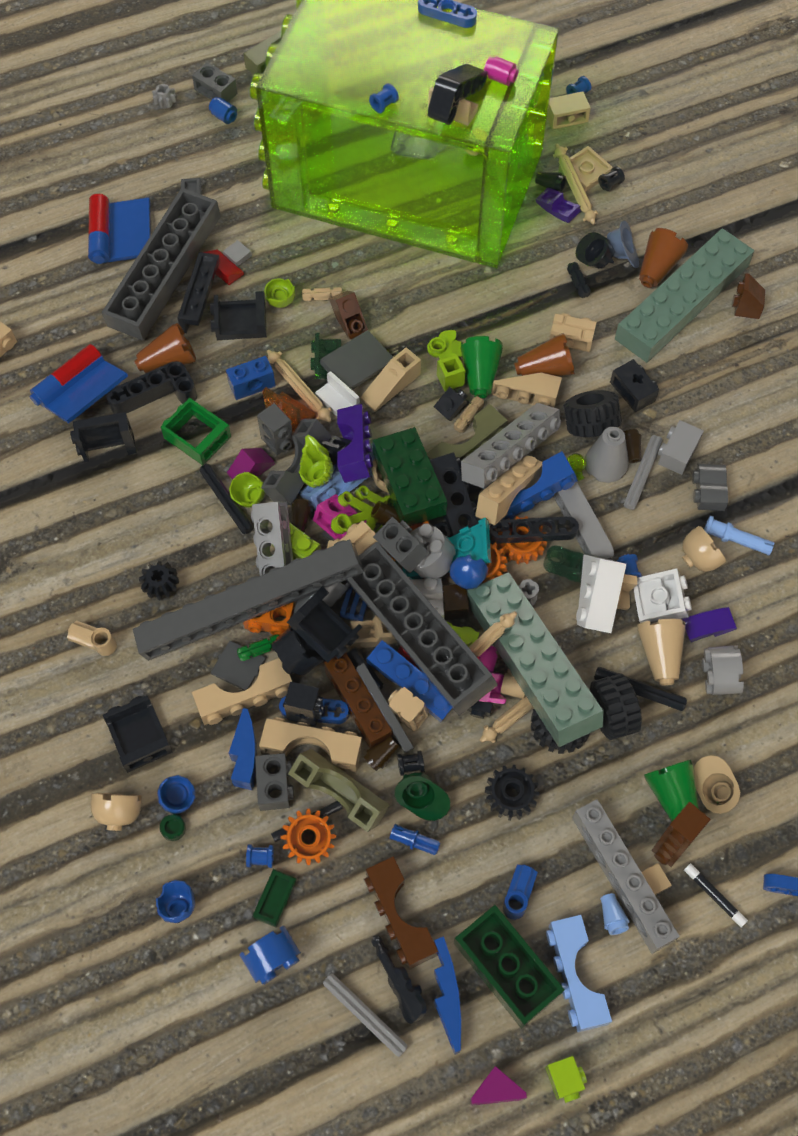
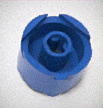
(270, 954)

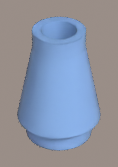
(614, 917)

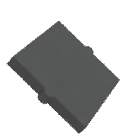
(234, 670)

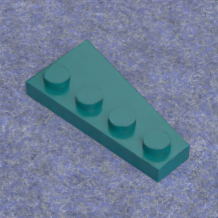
(470, 541)

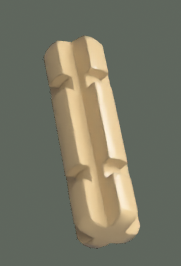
(320, 293)
(468, 414)

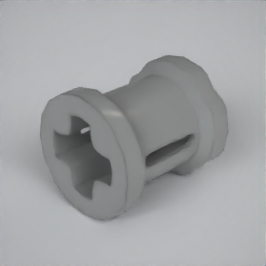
(530, 591)

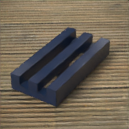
(343, 613)

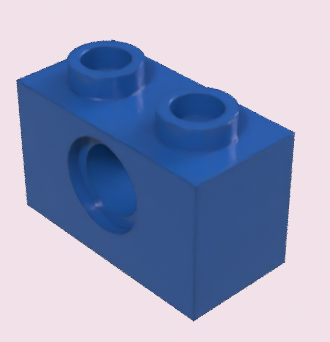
(250, 377)

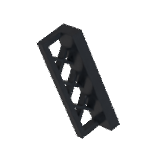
(198, 290)

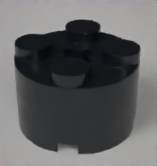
(295, 653)

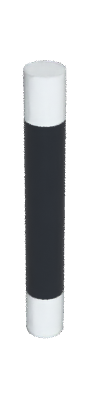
(715, 895)

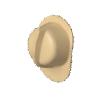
(716, 784)

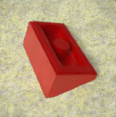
(226, 269)

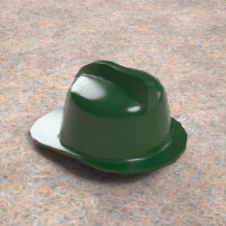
(422, 796)

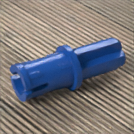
(414, 839)

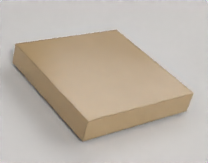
(589, 167)

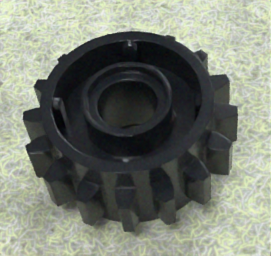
(509, 805)

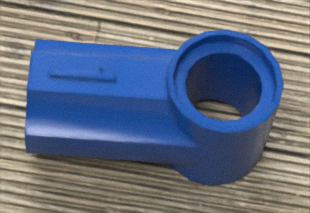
(519, 890)

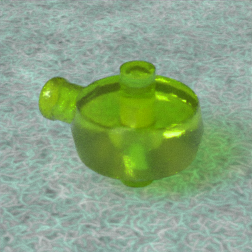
(578, 464)

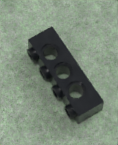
(452, 465)

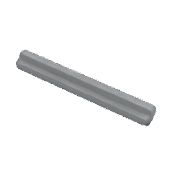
(642, 472)
(365, 1015)

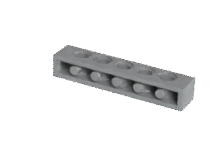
(510, 445)
(625, 877)

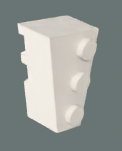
(599, 593)

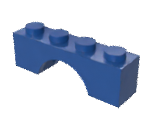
(555, 476)
(404, 674)

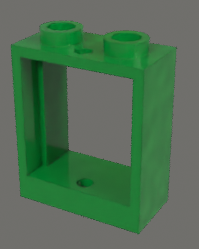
(210, 444)

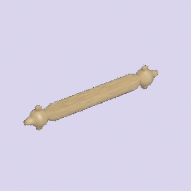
(575, 184)
(299, 386)
(492, 634)
(506, 720)

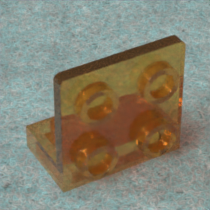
(292, 409)

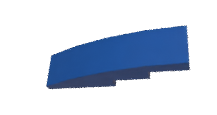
(449, 1004)

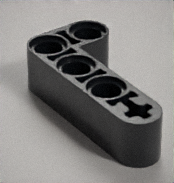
(452, 88)
(126, 396)

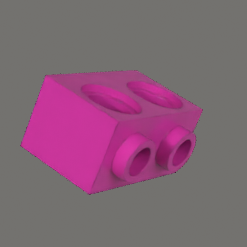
(327, 511)

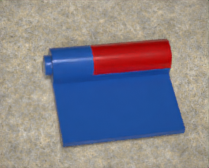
(117, 228)
(77, 384)

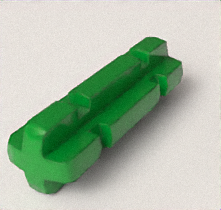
(256, 648)

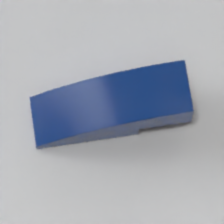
(243, 753)

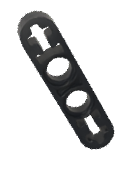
(534, 534)

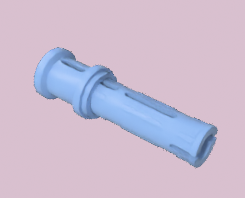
(728, 532)

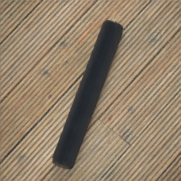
(224, 497)
(648, 691)

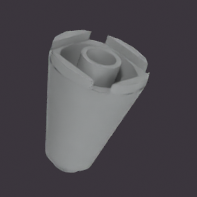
(608, 456)

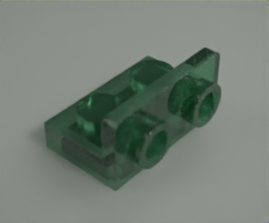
(321, 348)

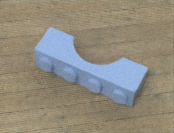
(588, 1008)

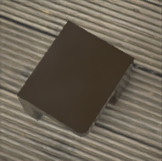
(455, 602)

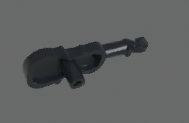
(409, 997)

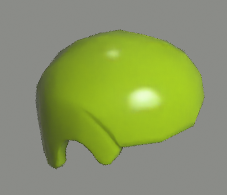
(279, 292)
(246, 489)

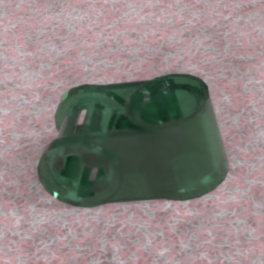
(567, 563)

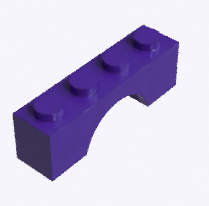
(355, 459)

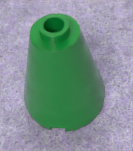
(481, 363)
(674, 787)

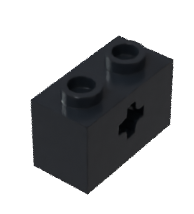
(634, 385)
(303, 704)

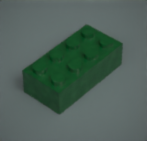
(409, 477)
(508, 966)

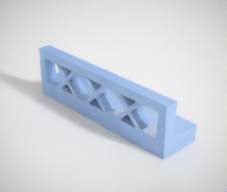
(334, 486)

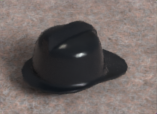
(595, 250)

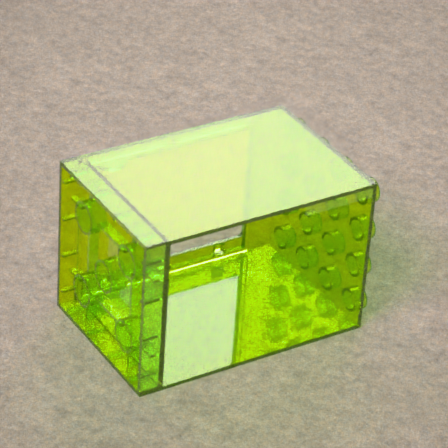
(333, 151)

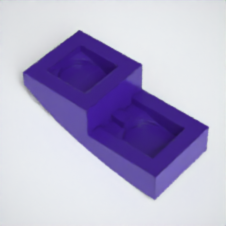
(554, 203)
(709, 623)

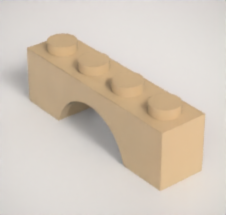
(498, 496)
(216, 703)
(282, 737)

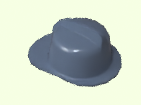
(623, 245)

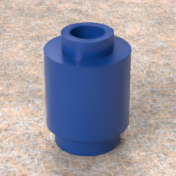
(223, 110)

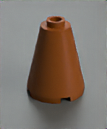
(660, 256)
(164, 349)
(548, 358)

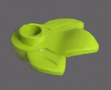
(447, 343)

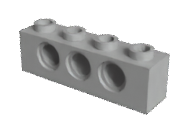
(279, 536)

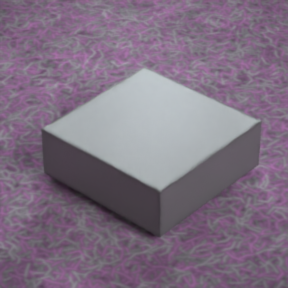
(237, 253)

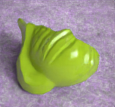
(315, 464)

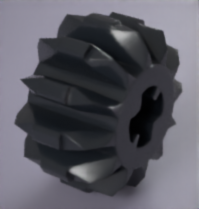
(168, 580)

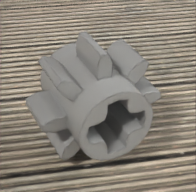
(164, 96)

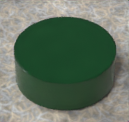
(172, 827)

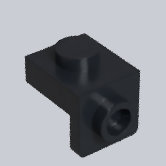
(451, 403)
(334, 445)
(480, 709)

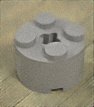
(440, 552)
(723, 670)

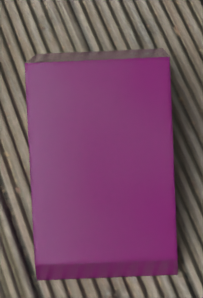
(250, 460)
(497, 1089)

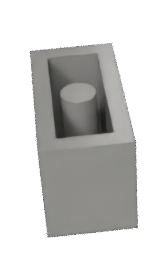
(680, 447)

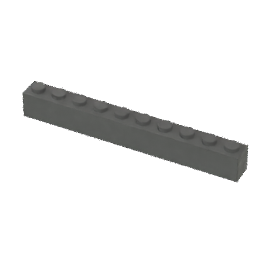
(247, 600)

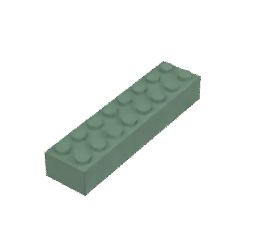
(684, 295)
(537, 661)

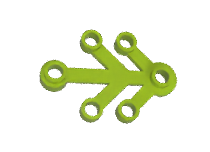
(342, 522)

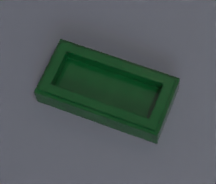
(274, 898)

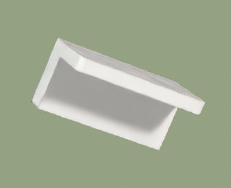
(336, 394)

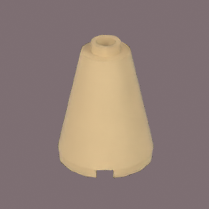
(663, 648)

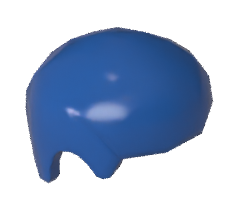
(468, 572)
(176, 794)
(175, 902)

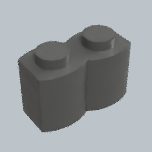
(711, 487)

